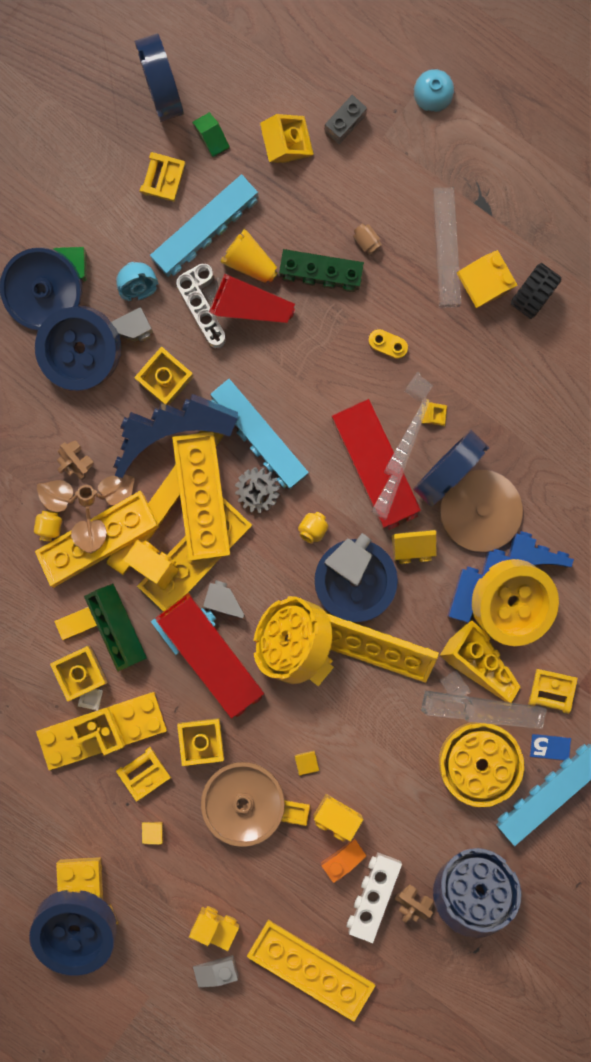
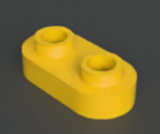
(387, 345)

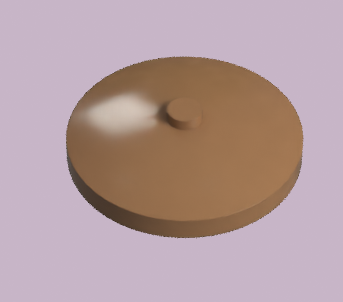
(481, 511)
(242, 804)

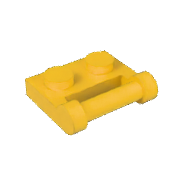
(168, 180)
(555, 684)
(148, 779)

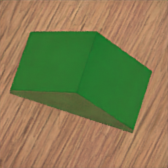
(211, 134)
(77, 256)

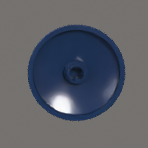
(38, 285)

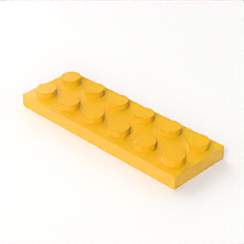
(201, 495)
(124, 525)
(192, 571)
(381, 649)
(135, 719)
(311, 970)

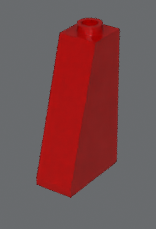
(246, 301)

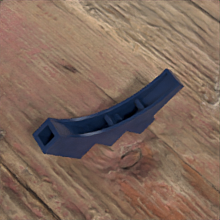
(198, 415)

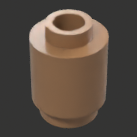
(367, 238)

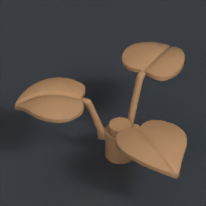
(90, 534)

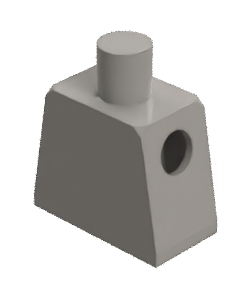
(351, 558)

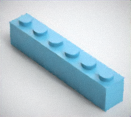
(204, 226)
(261, 436)
(548, 797)

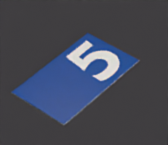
(550, 747)

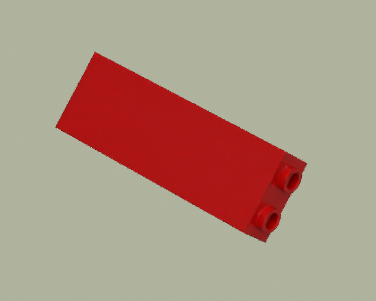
(370, 455)
(210, 656)

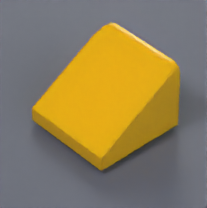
(435, 414)
(306, 762)
(152, 832)

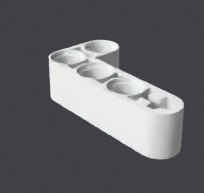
(202, 310)

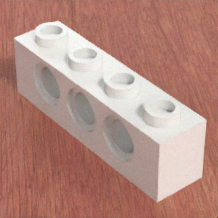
(367, 929)

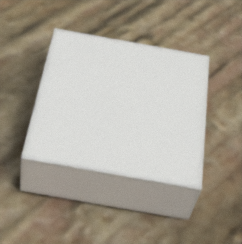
(91, 699)

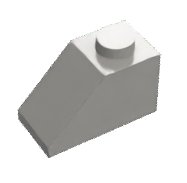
(133, 326)
(222, 600)
(216, 972)

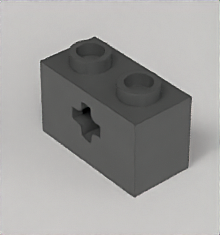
(345, 119)

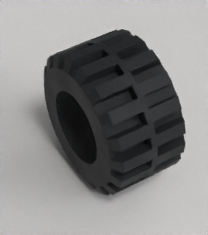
(536, 290)

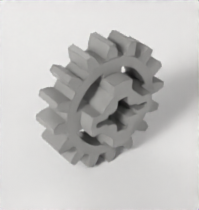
(263, 483)

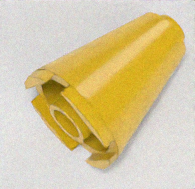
(249, 258)

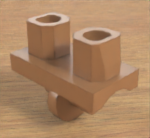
(70, 462)
(421, 908)

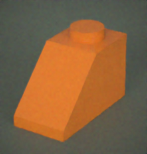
(343, 860)

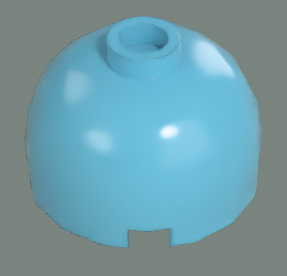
(434, 90)
(136, 280)

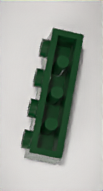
(321, 270)
(115, 627)

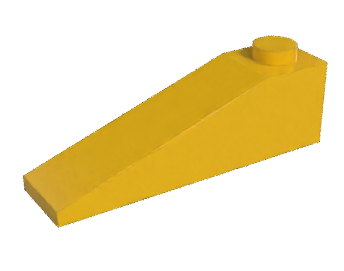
(476, 658)

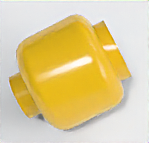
(47, 525)
(313, 527)

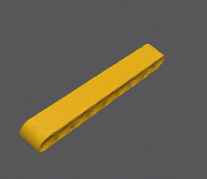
(160, 505)

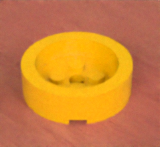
(530, 614)
(308, 637)
(477, 742)

